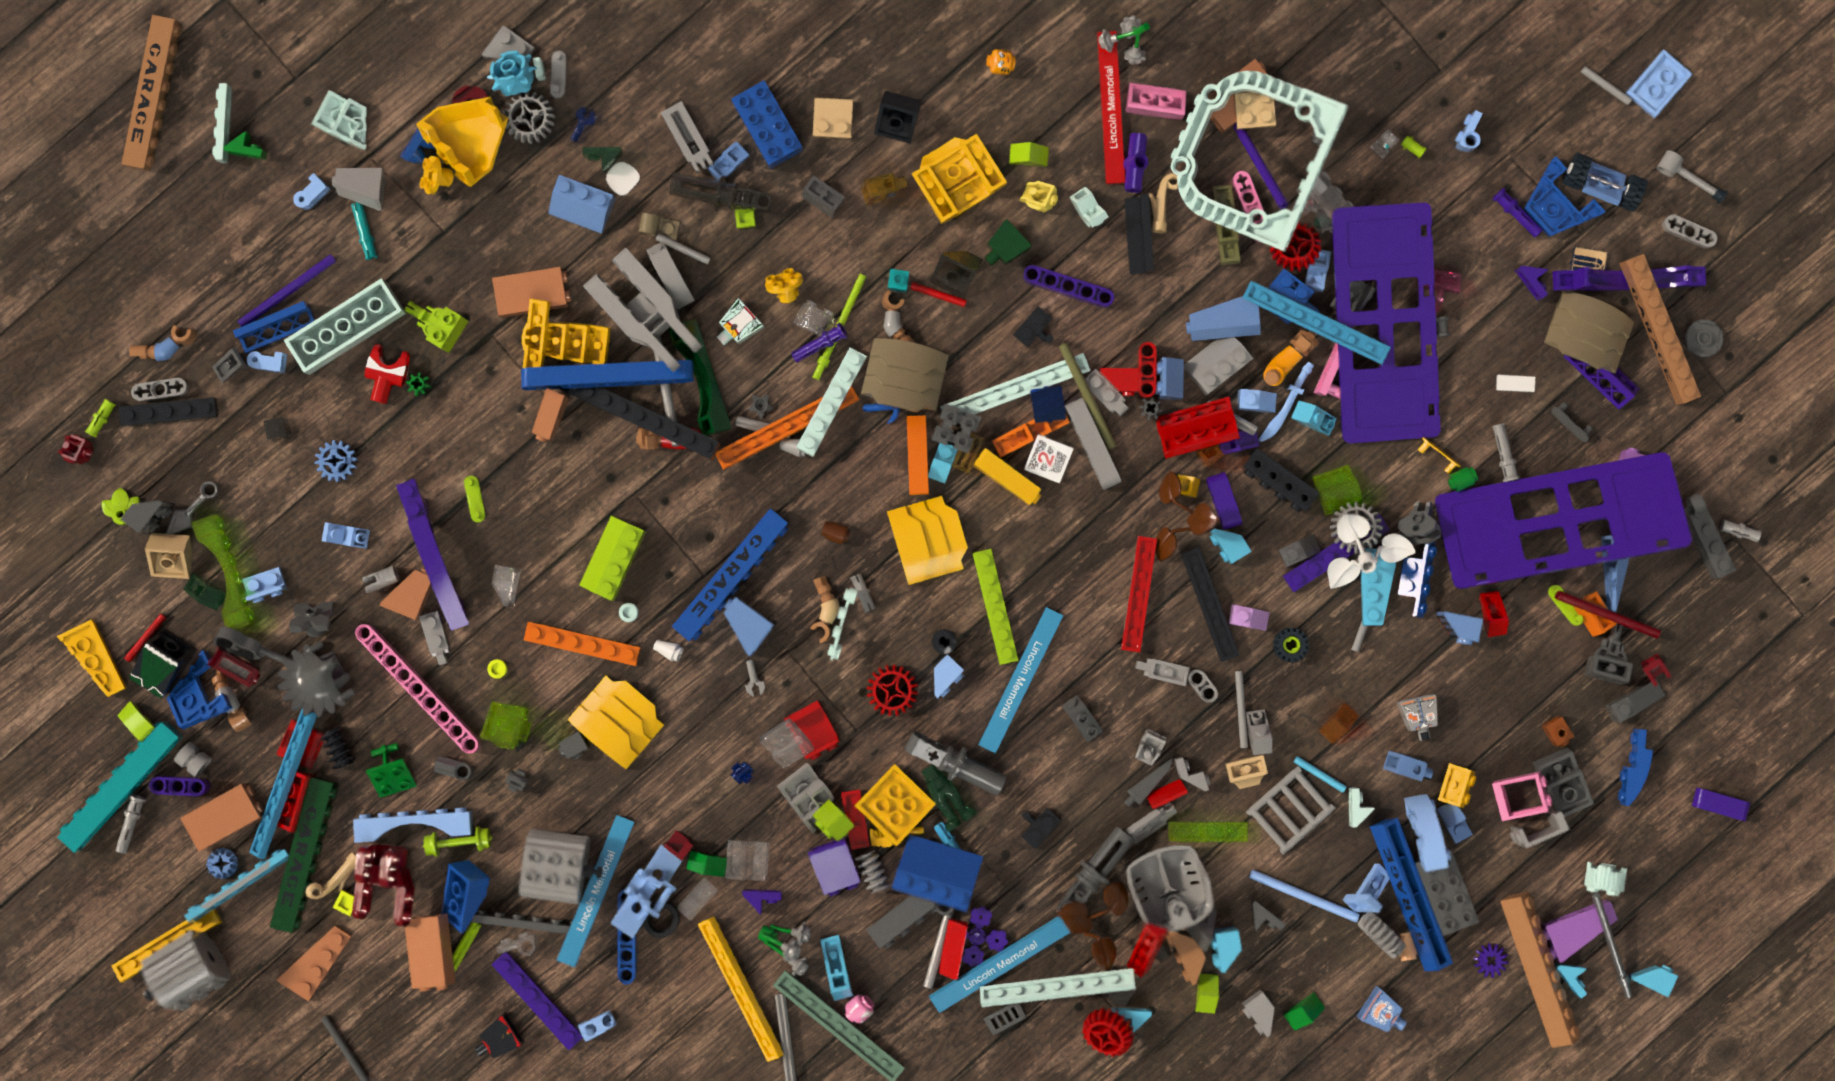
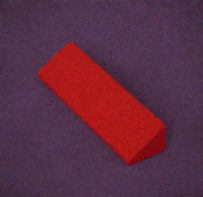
(1146, 949)

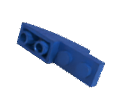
(1635, 776)

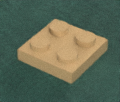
(1254, 111)

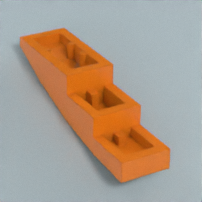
(1025, 434)
(917, 455)

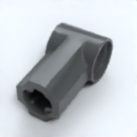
(452, 768)

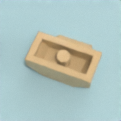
(1247, 771)

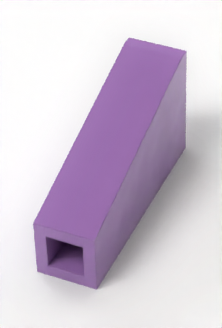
(1575, 930)

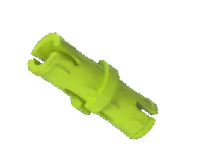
(100, 418)

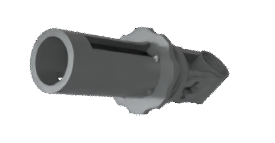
(955, 763)
(1088, 879)

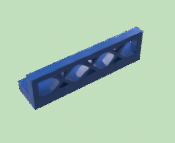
(272, 320)

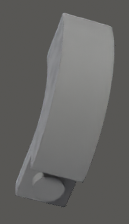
(670, 275)

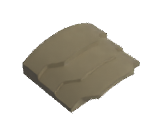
(1589, 330)
(904, 374)

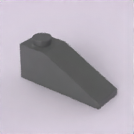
(1634, 701)

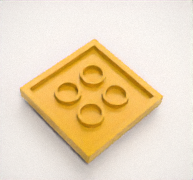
(895, 805)

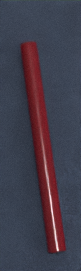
(1607, 614)

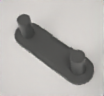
(1564, 419)

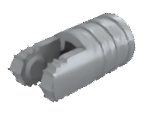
(383, 577)

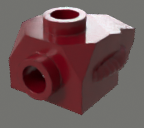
(76, 449)

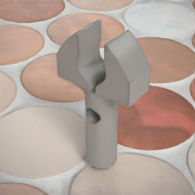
(753, 679)

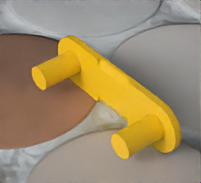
(1427, 443)

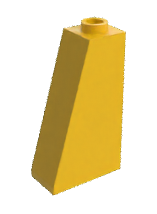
(1007, 477)

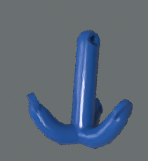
(878, 407)

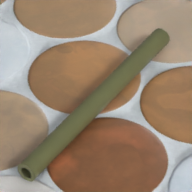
(1087, 395)

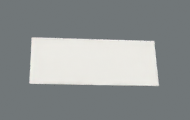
(1515, 383)

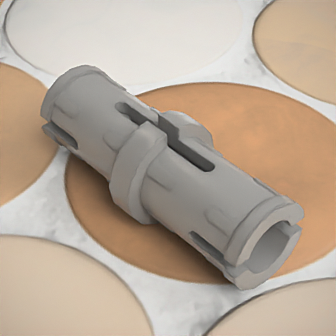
(1740, 530)
(863, 593)

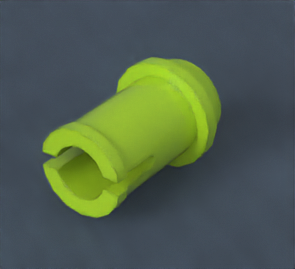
(1413, 146)

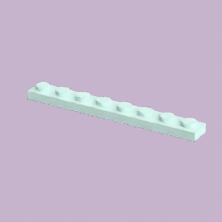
(1018, 387)
(1057, 987)

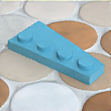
(1376, 591)

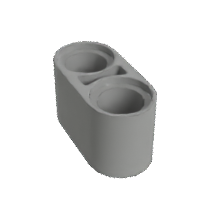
(1202, 685)

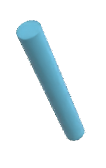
(1320, 774)

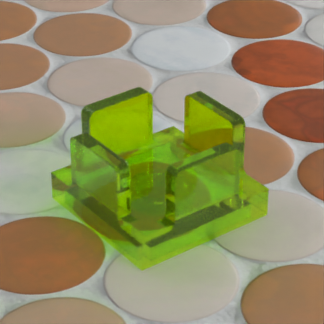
(506, 725)

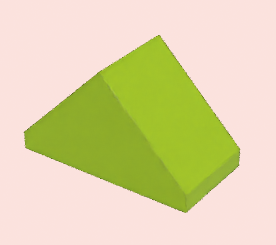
(1029, 154)
(1207, 993)

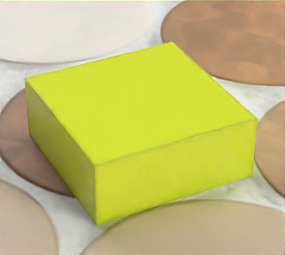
(344, 902)

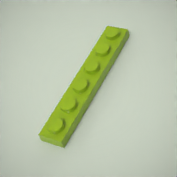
(995, 606)

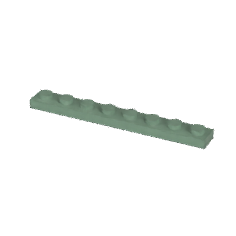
(839, 1026)

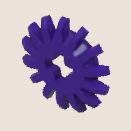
(1482, 959)

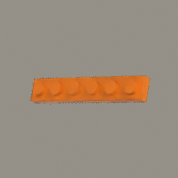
(582, 643)

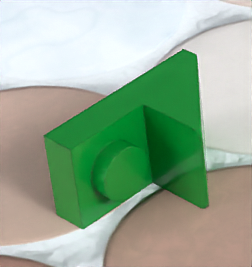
(240, 147)

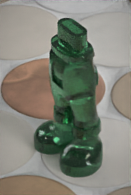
(940, 788)

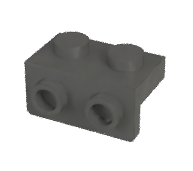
(1359, 295)

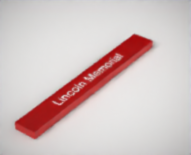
(1111, 114)

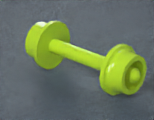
(433, 844)

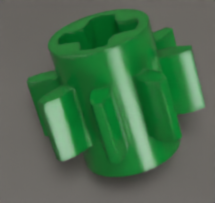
(419, 389)

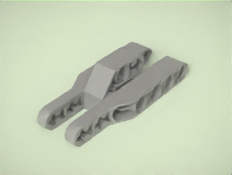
(647, 313)

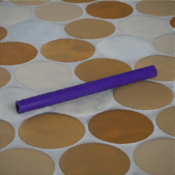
(1261, 167)
(287, 290)

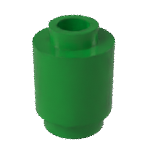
(1462, 479)

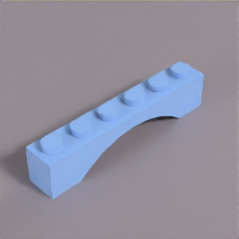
(453, 823)

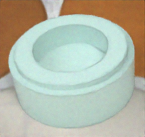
(628, 612)

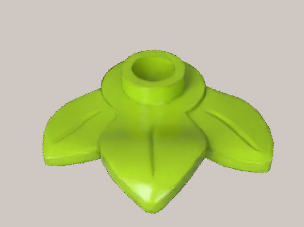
(118, 504)

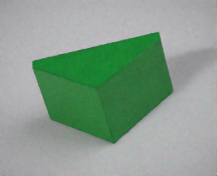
(707, 863)
(1304, 1012)

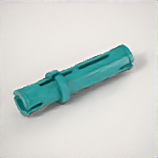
(366, 239)

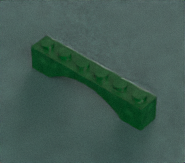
(712, 412)

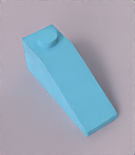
(836, 968)

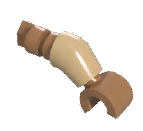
(829, 610)

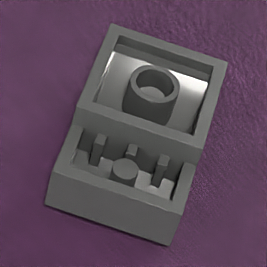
(1564, 782)

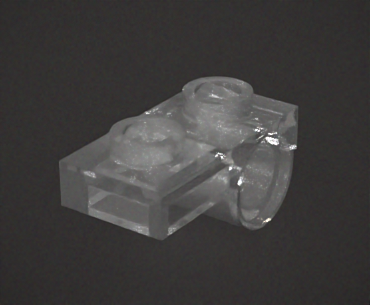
(509, 944)

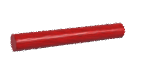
(938, 294)
(145, 637)

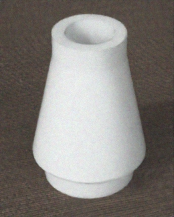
(669, 650)

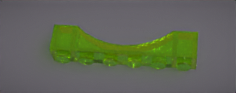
(211, 534)

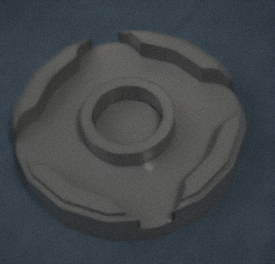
(1703, 338)

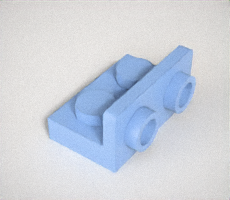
(264, 584)

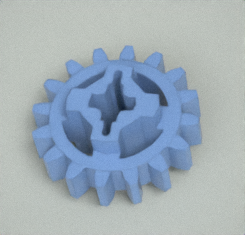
(336, 468)

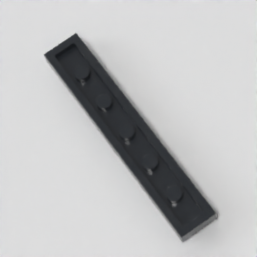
(1209, 604)

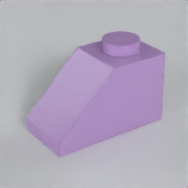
(1248, 617)

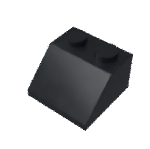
(897, 117)

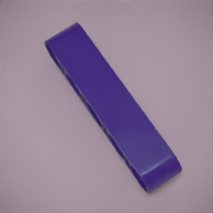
(1058, 287)

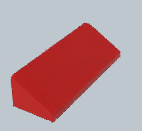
(953, 948)

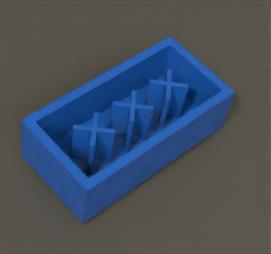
(767, 124)

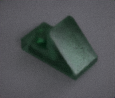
(608, 154)

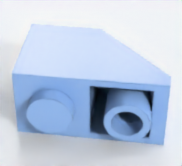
(945, 674)

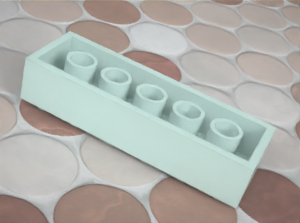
(345, 326)

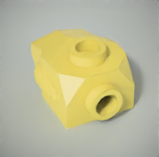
(1040, 196)

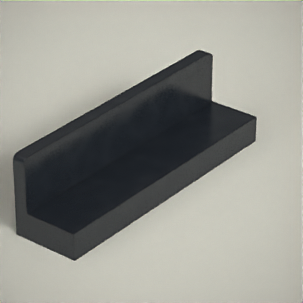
(1139, 234)

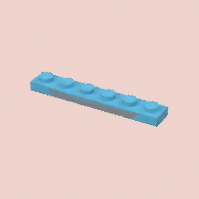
(231, 889)

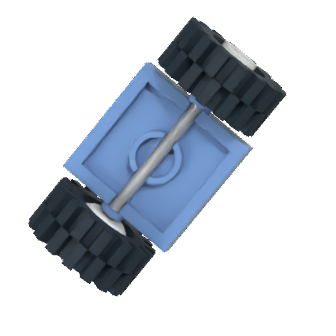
(1604, 182)

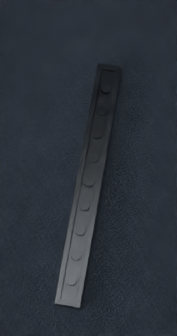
(647, 419)

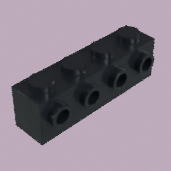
(1280, 480)

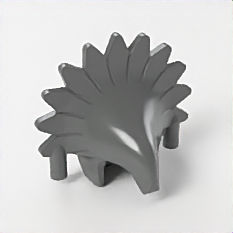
(314, 681)

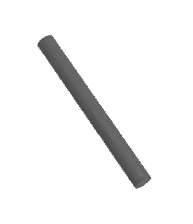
(344, 1048)

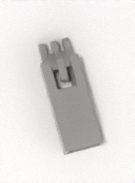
(686, 132)

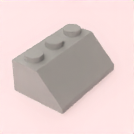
(1217, 363)

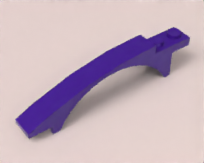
(1605, 280)
(423, 534)

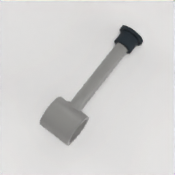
(1672, 163)

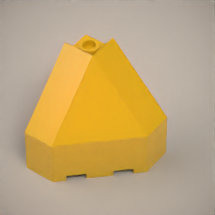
(466, 136)

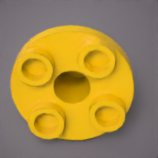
(435, 175)
(784, 285)

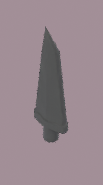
(1144, 787)

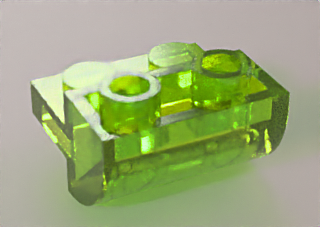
(1337, 489)

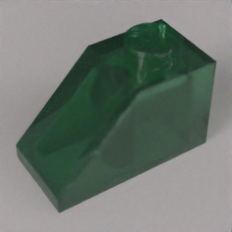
(204, 592)

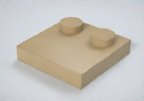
(832, 118)

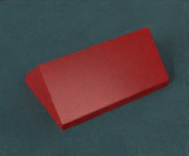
(294, 802)

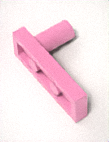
(1325, 383)

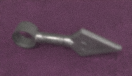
(182, 518)

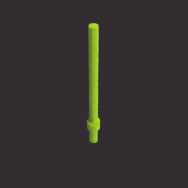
(823, 360)

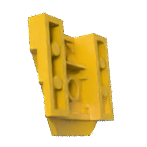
(958, 177)
(928, 539)
(617, 720)

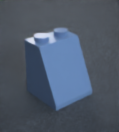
(747, 624)

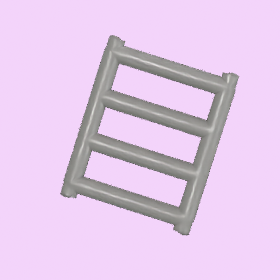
(1282, 786)

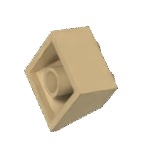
(169, 555)

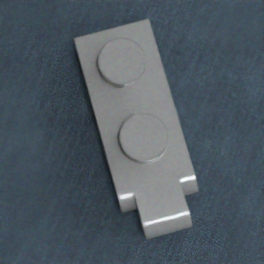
(1106, 393)

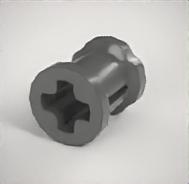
(1442, 327)

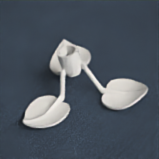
(1351, 528)

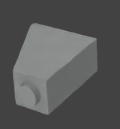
(361, 185)

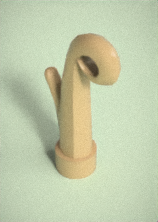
(1159, 204)
(338, 878)

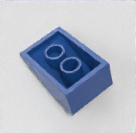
(463, 893)

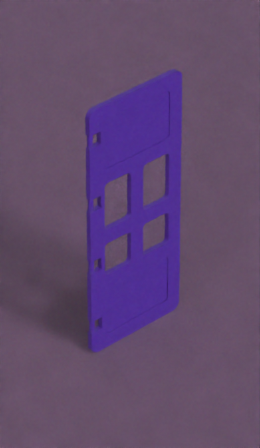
(1382, 246)
(1638, 503)

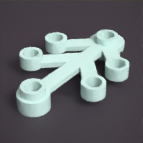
(834, 650)

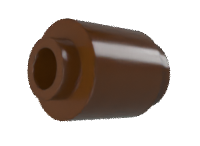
(835, 532)

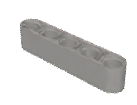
(1092, 443)

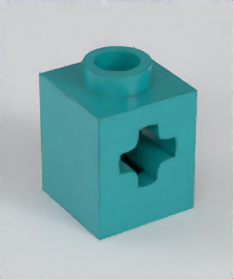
(898, 280)

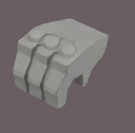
(1150, 747)

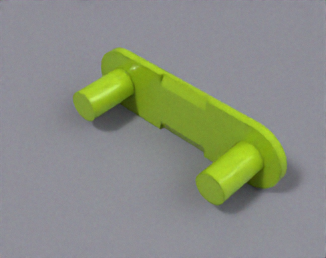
(474, 498)
(1568, 610)

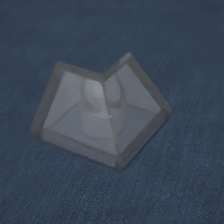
(505, 583)

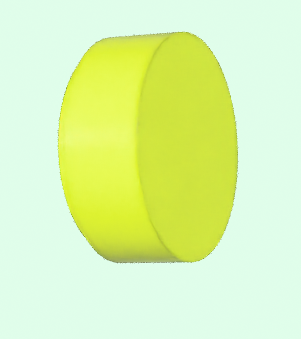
(497, 668)

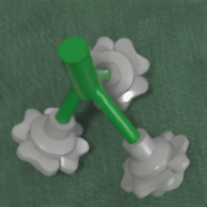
(1130, 28)

